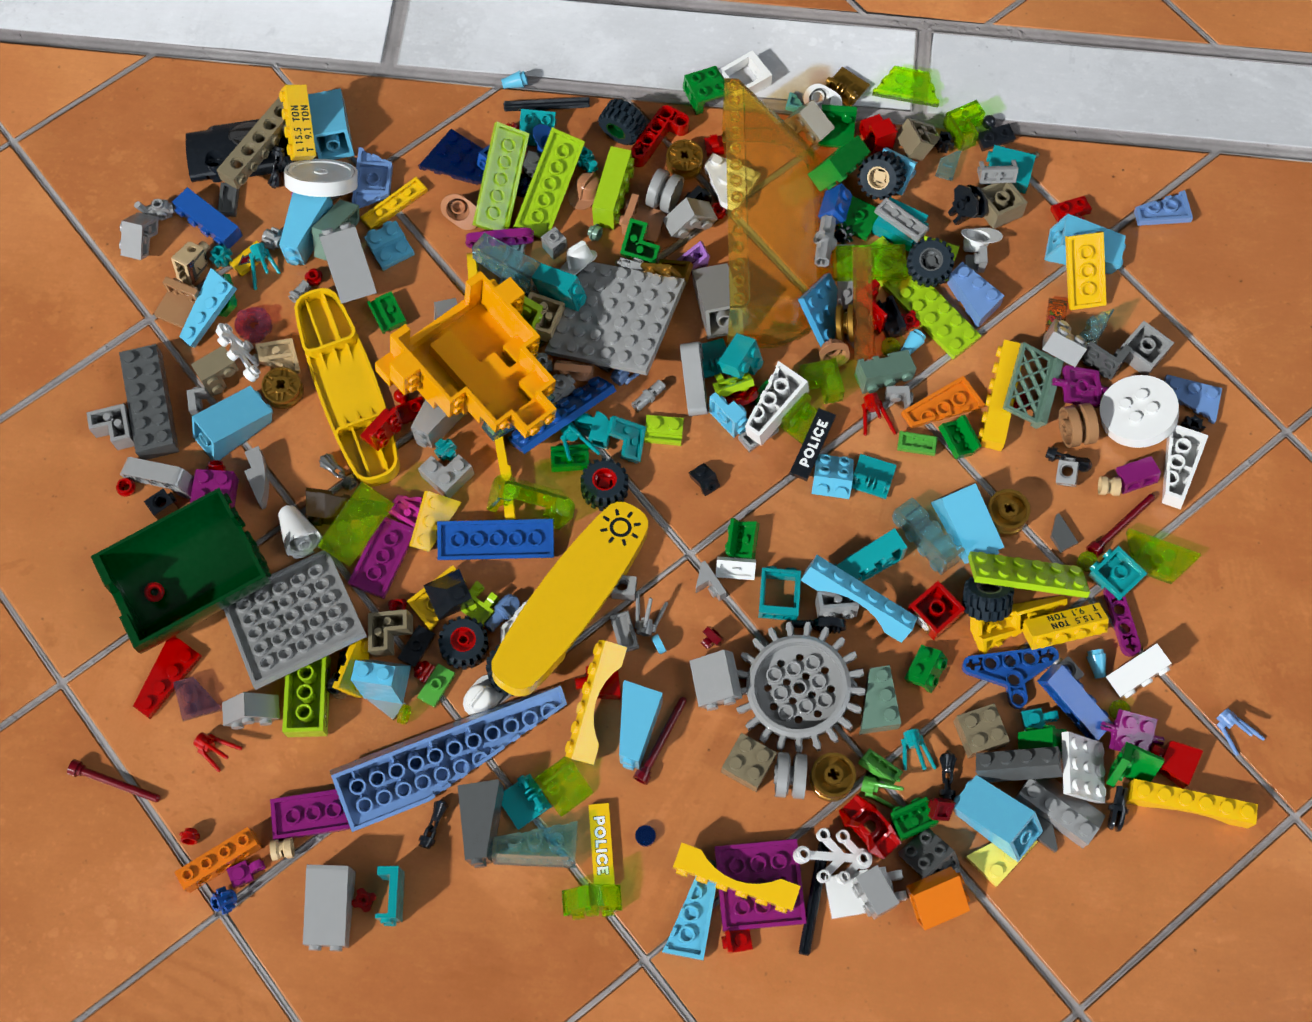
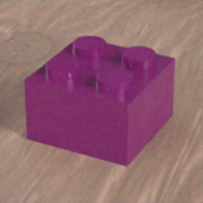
(209, 480)

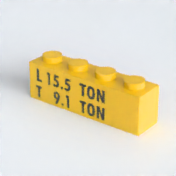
(298, 122)
(1065, 626)

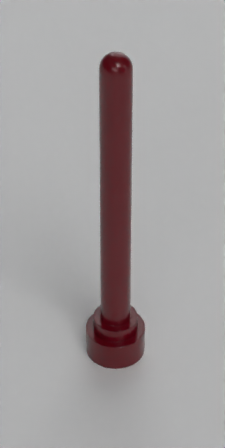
(1098, 546)
(77, 768)
(643, 774)

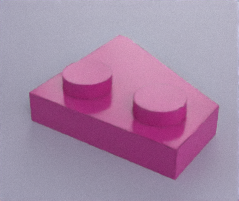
(406, 509)

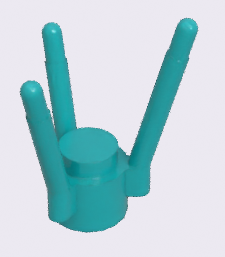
(259, 253)
(571, 434)
(914, 740)

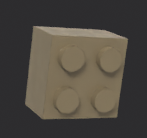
(1004, 203)
(981, 730)
(748, 762)

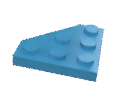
(820, 308)

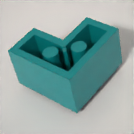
(741, 357)

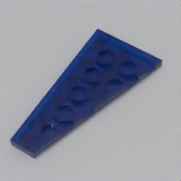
(459, 158)

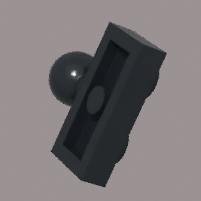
(994, 135)

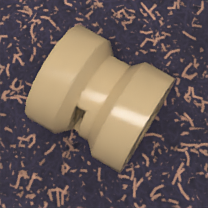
(1109, 486)
(282, 849)

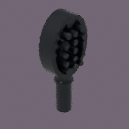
(834, 624)

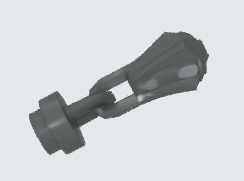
(329, 463)

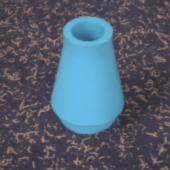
(515, 80)
(914, 341)
(1097, 662)

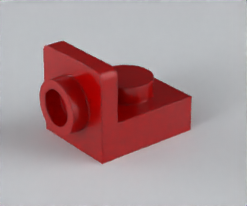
(737, 941)

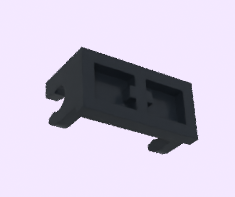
(894, 324)

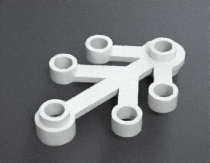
(239, 349)
(836, 855)

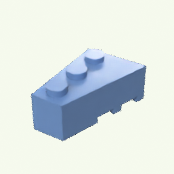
(974, 293)

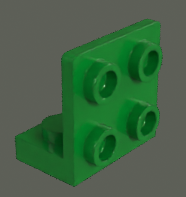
(703, 87)
(844, 122)
(1134, 764)

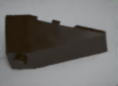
(323, 506)

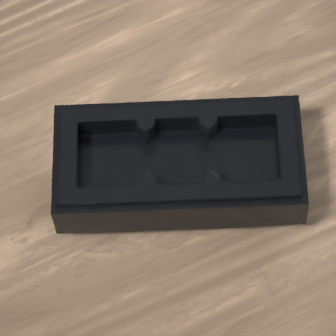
(417, 646)

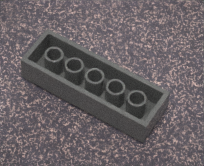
(149, 402)

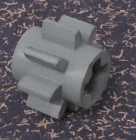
(272, 238)

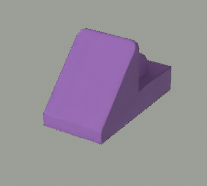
(697, 256)

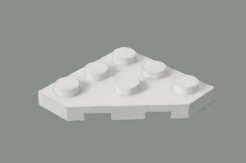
(717, 172)

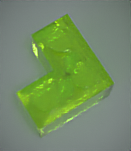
(963, 123)
(825, 376)
(591, 901)

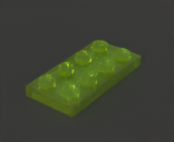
(888, 262)
(355, 524)

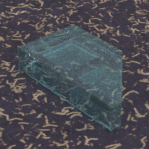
(948, 165)

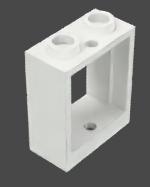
(757, 67)

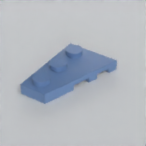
(1166, 211)
(1197, 396)

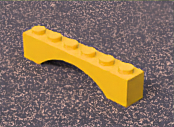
(583, 741)
(1168, 797)
(777, 893)

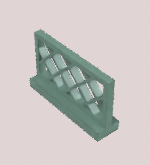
(1045, 392)

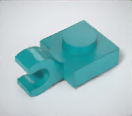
(1036, 719)

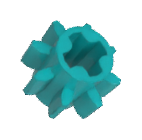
(221, 256)
(445, 449)

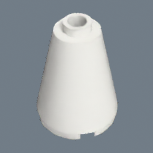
(297, 532)

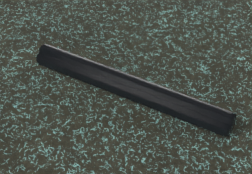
(545, 104)

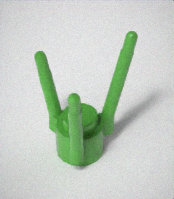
(871, 784)

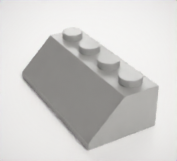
(1066, 813)

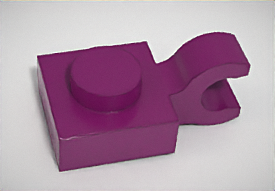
(243, 872)

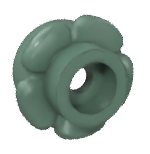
(595, 232)

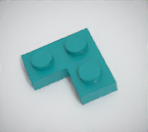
(632, 437)

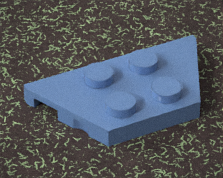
(373, 179)

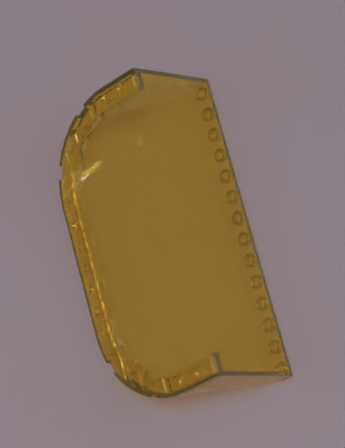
(769, 220)

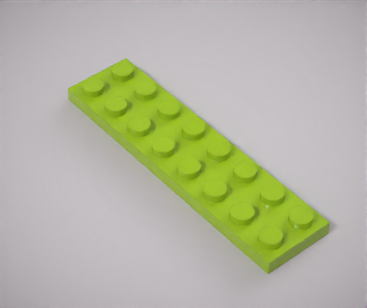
(933, 311)

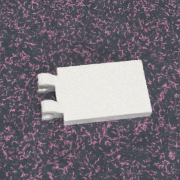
(844, 901)

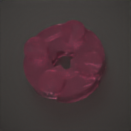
(250, 315)

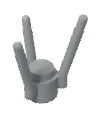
(645, 626)

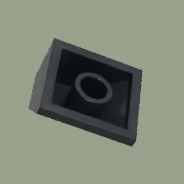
(449, 594)

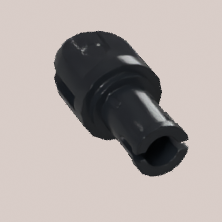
(1119, 807)

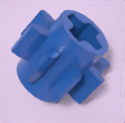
(223, 900)

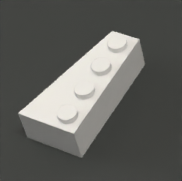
(776, 400)
(1181, 460)

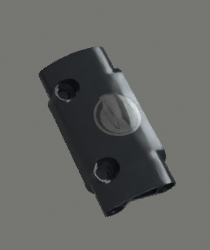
(210, 148)

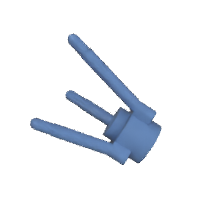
(621, 377)
(1229, 719)

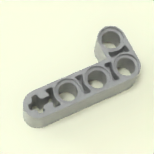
(694, 378)
(159, 475)

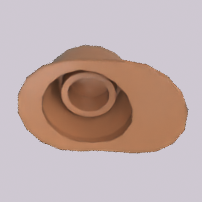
(583, 191)
(459, 211)
(835, 349)

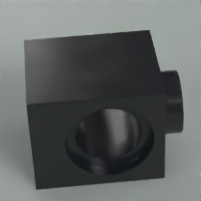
(155, 500)

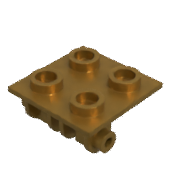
(847, 86)

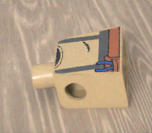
(190, 262)

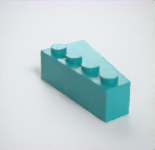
(875, 557)

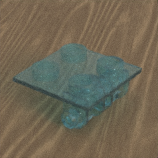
(1096, 326)

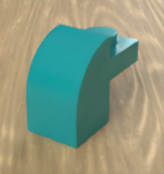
(597, 426)

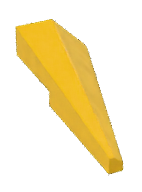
(994, 633)

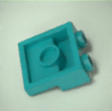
(1117, 572)

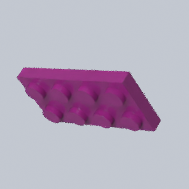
(382, 558)
(307, 815)

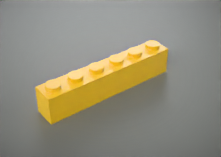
(997, 419)

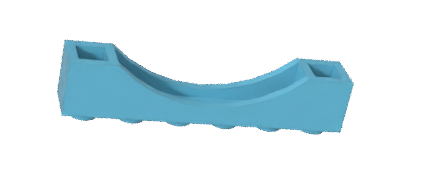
(827, 577)

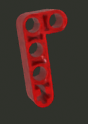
(655, 137)

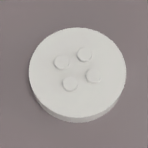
(321, 177)
(1139, 411)

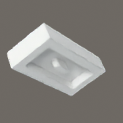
(735, 568)

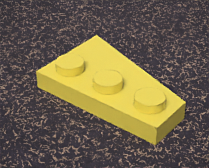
(993, 862)

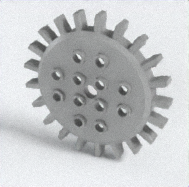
(816, 656)

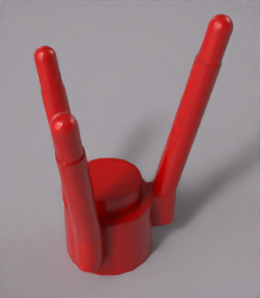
(873, 404)
(206, 743)

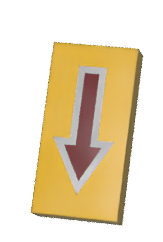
(242, 262)

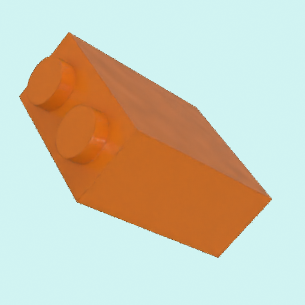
(938, 898)

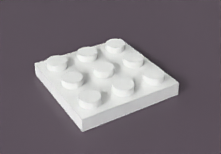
(1083, 768)

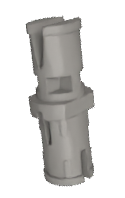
(648, 395)

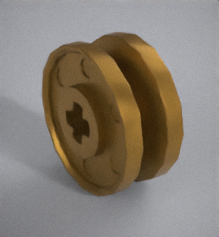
(684, 158)
(845, 322)
(279, 378)

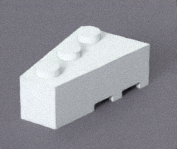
(1139, 671)

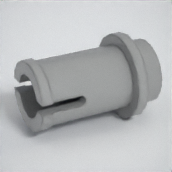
(299, 290)

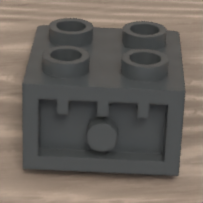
(1104, 361)
(928, 854)

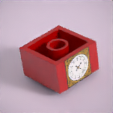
(936, 610)

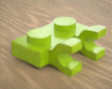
(726, 387)
(480, 610)

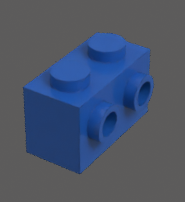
(836, 203)

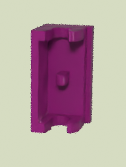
(1138, 474)

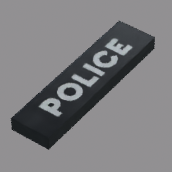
(812, 444)

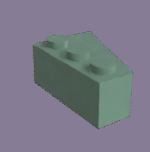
(338, 214)
(884, 371)
(880, 702)

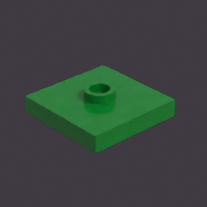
(862, 218)

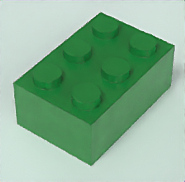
(839, 163)

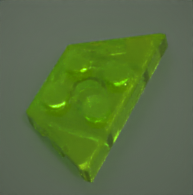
(907, 86)
(1158, 557)

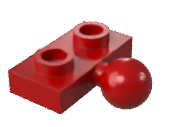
(1076, 207)
(407, 409)

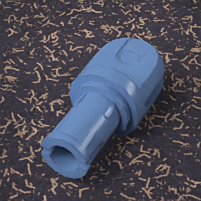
(503, 611)

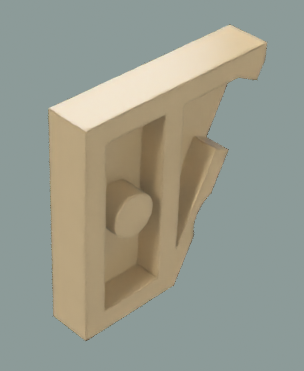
(278, 354)

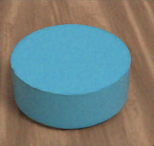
(658, 644)

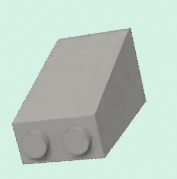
(347, 262)
(713, 298)
(432, 425)
(328, 906)

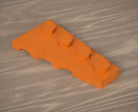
(944, 403)

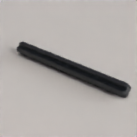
(813, 902)

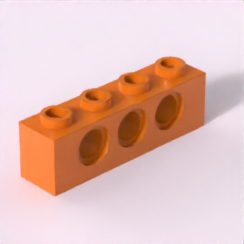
(218, 860)

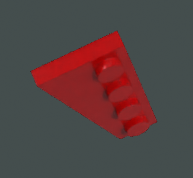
(171, 665)

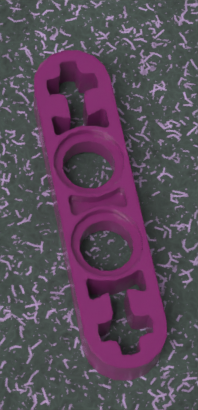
(508, 236)
(1125, 618)

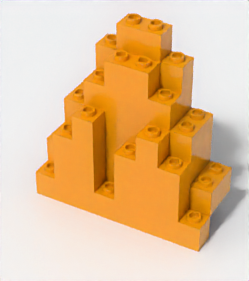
(476, 360)

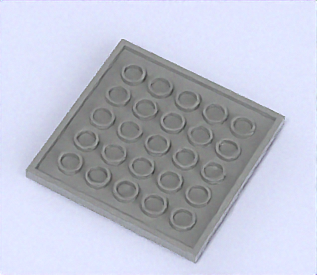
(620, 319)
(294, 620)

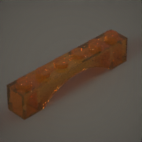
(863, 303)

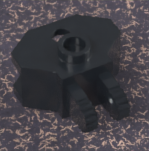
(967, 204)

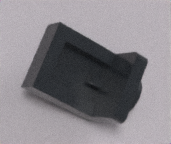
(700, 194)
(705, 479)

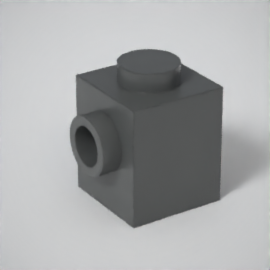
(530, 163)

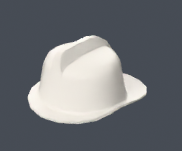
(822, 95)
(979, 237)
(578, 258)
(481, 696)

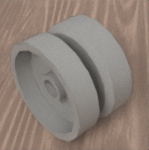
(664, 190)
(790, 775)

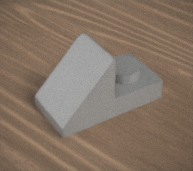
(708, 578)

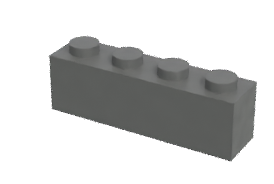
(1020, 764)

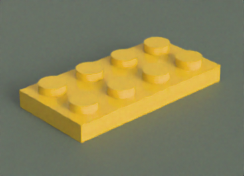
(1085, 270)

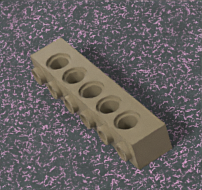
(251, 149)

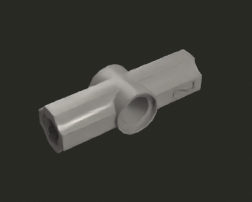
(825, 241)

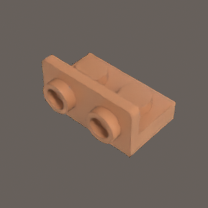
(577, 370)

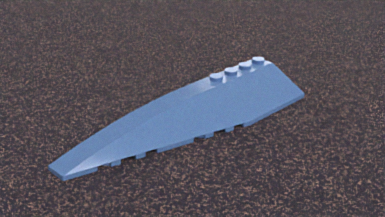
(433, 761)

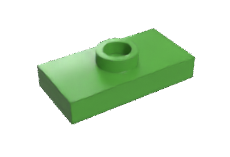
(917, 443)
(436, 685)
(880, 767)

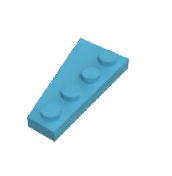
(208, 305)
(693, 922)

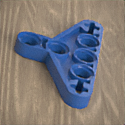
(1002, 671)

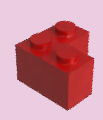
(878, 133)

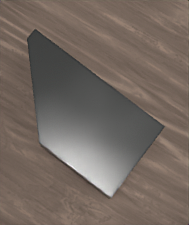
(1062, 535)
(1047, 837)

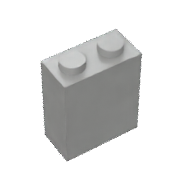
(716, 680)

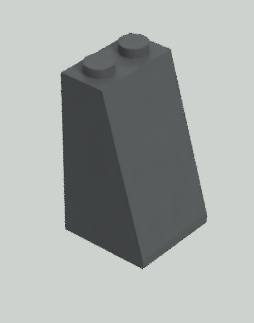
(480, 819)

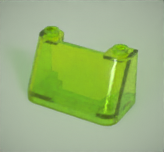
(556, 503)

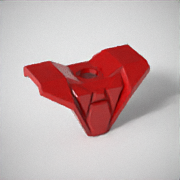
(879, 842)

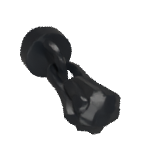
(275, 178)
(1084, 463)
(335, 676)
(947, 763)
(438, 811)

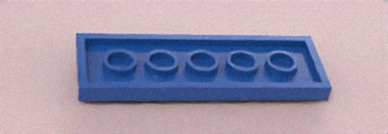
(567, 410)
(495, 539)

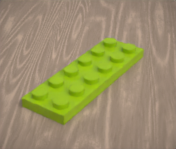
(501, 178)
(549, 182)
(1028, 574)

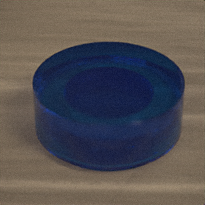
(645, 836)

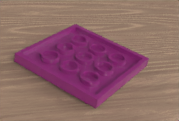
(757, 865)

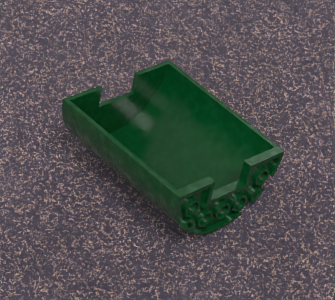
(196, 556)

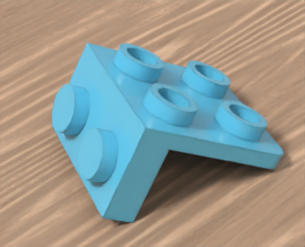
(833, 476)

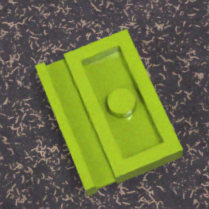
(663, 430)

